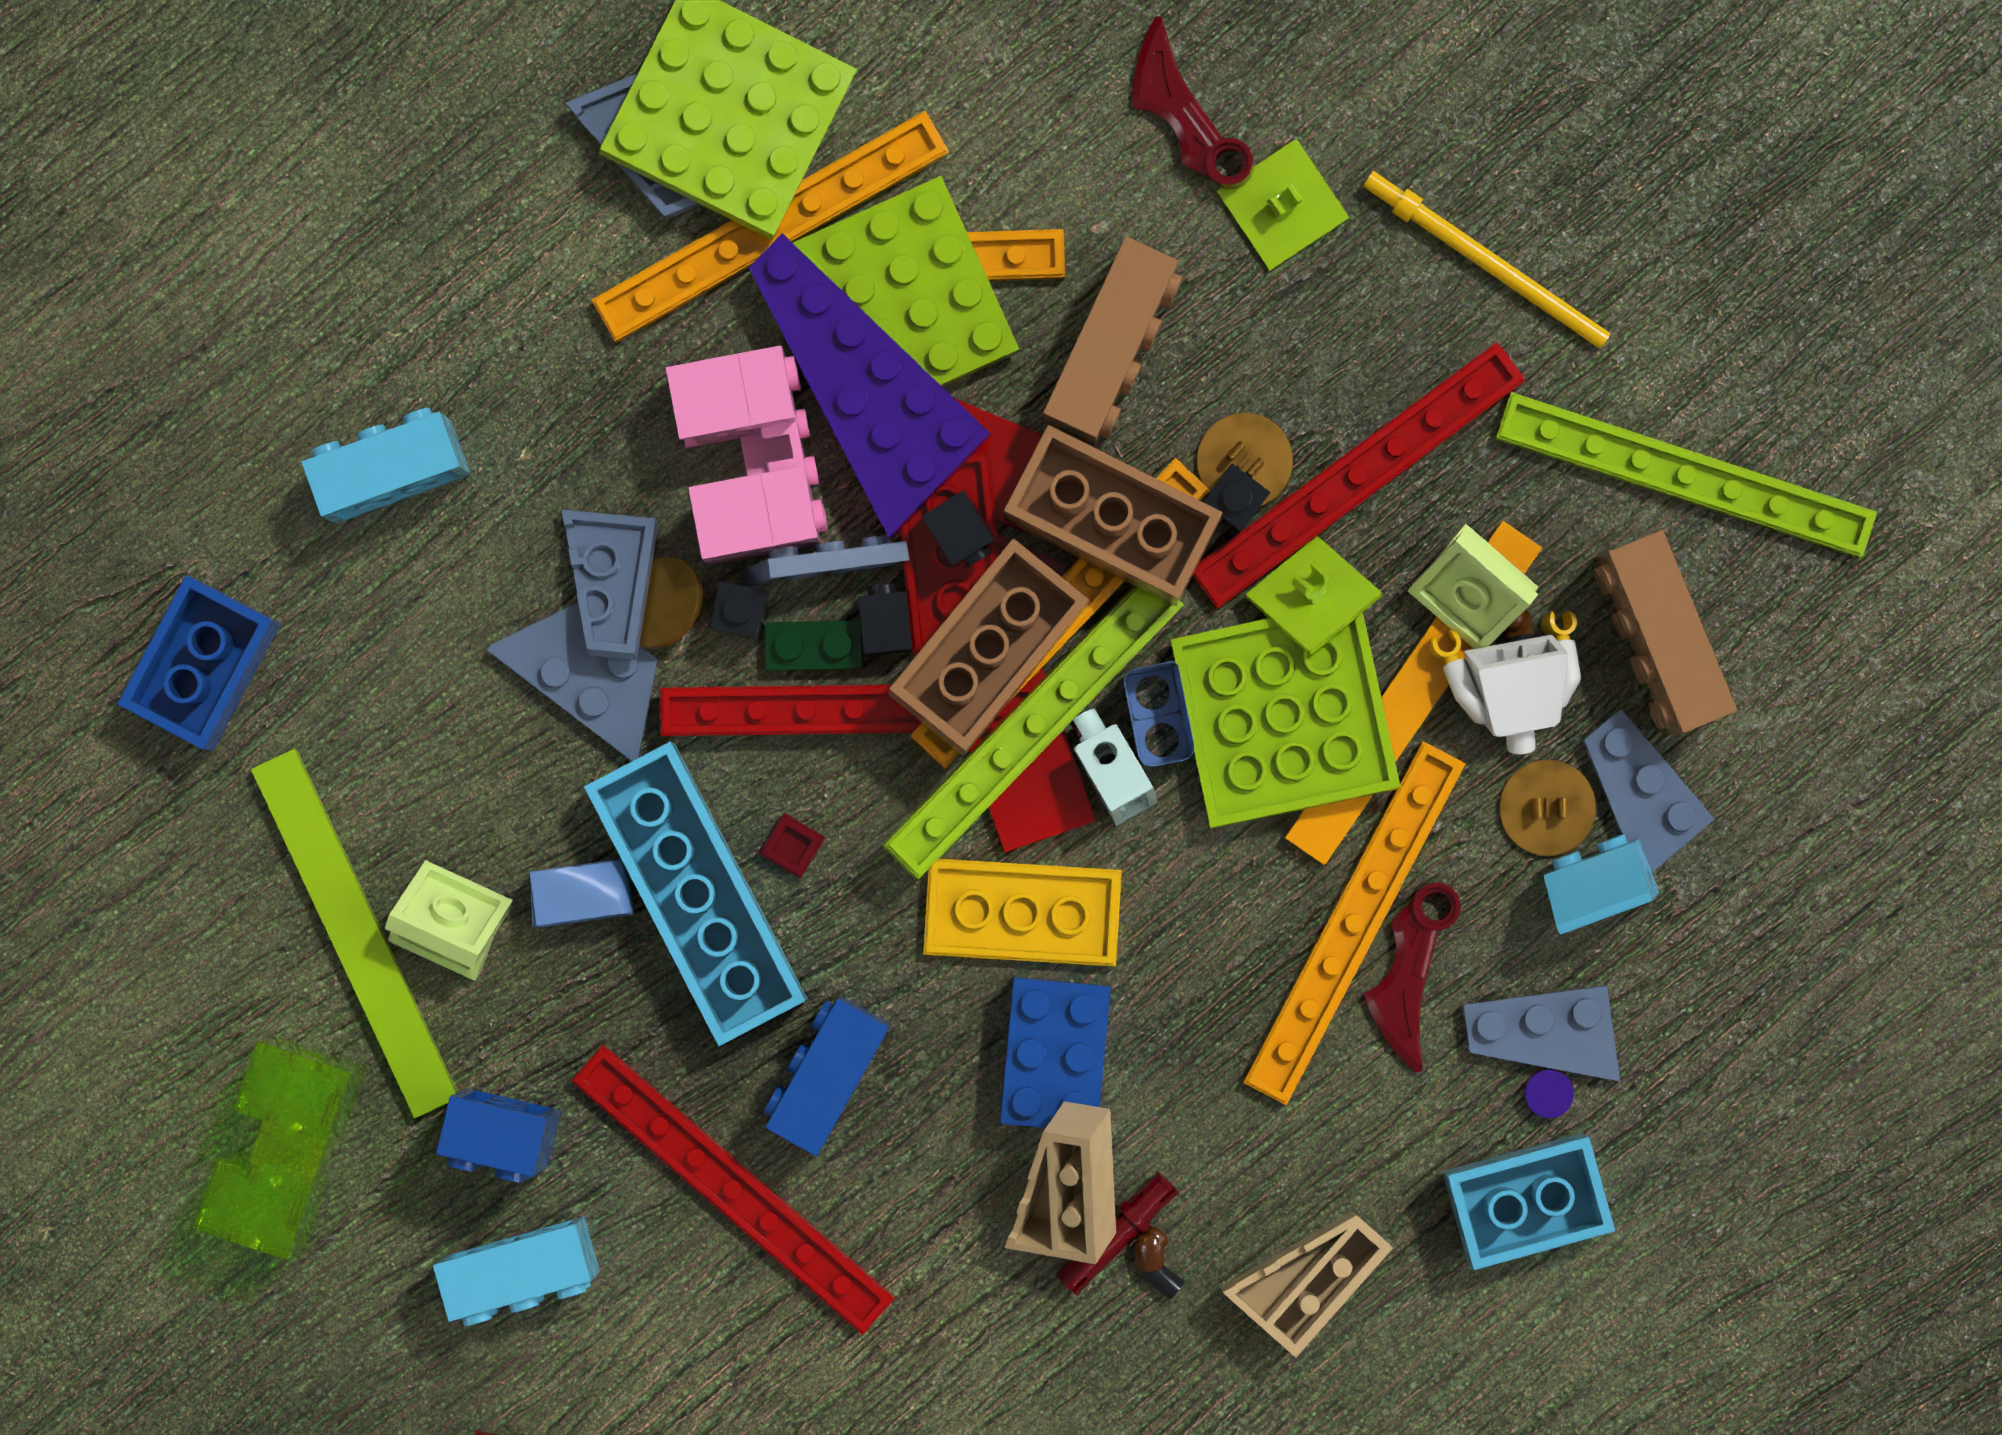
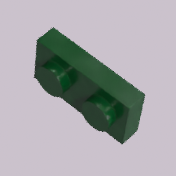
(813, 645)

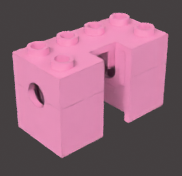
(753, 401)

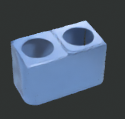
(1166, 714)
(580, 893)

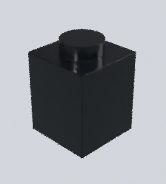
(1237, 497)
(960, 529)
(739, 610)
(885, 621)

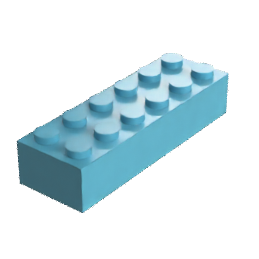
(696, 893)

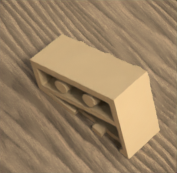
(1069, 1188)
(1308, 1281)

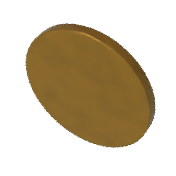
(1251, 445)
(671, 602)
(1547, 808)

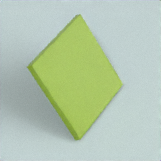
(1284, 205)
(1313, 595)

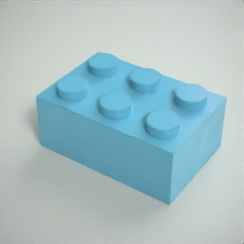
(385, 465)
(1528, 1201)
(517, 1271)

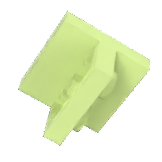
(1474, 589)
(447, 919)

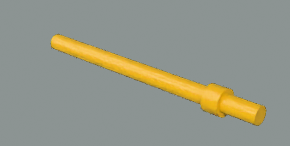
(1408, 206)

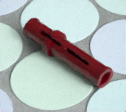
(1130, 1221)

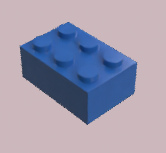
(199, 663)
(1053, 1048)
(825, 1074)
(498, 1134)

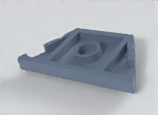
(600, 692)

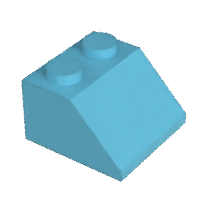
(1599, 884)

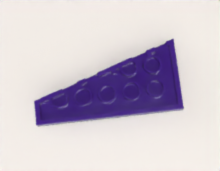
(881, 404)

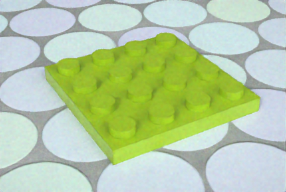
(728, 112)
(918, 280)
(1283, 724)

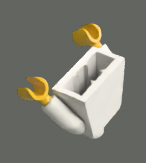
(1515, 683)

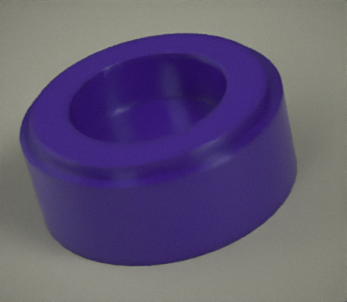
(1548, 1093)

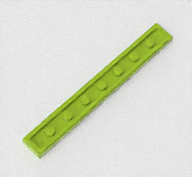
(1686, 475)
(1028, 730)
(355, 932)

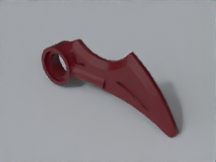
(1162, 91)
(1398, 997)

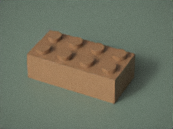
(1110, 341)
(1112, 515)
(1664, 634)
(988, 647)

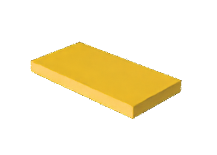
(1022, 912)

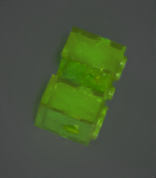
(277, 1191)

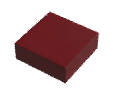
(792, 845)

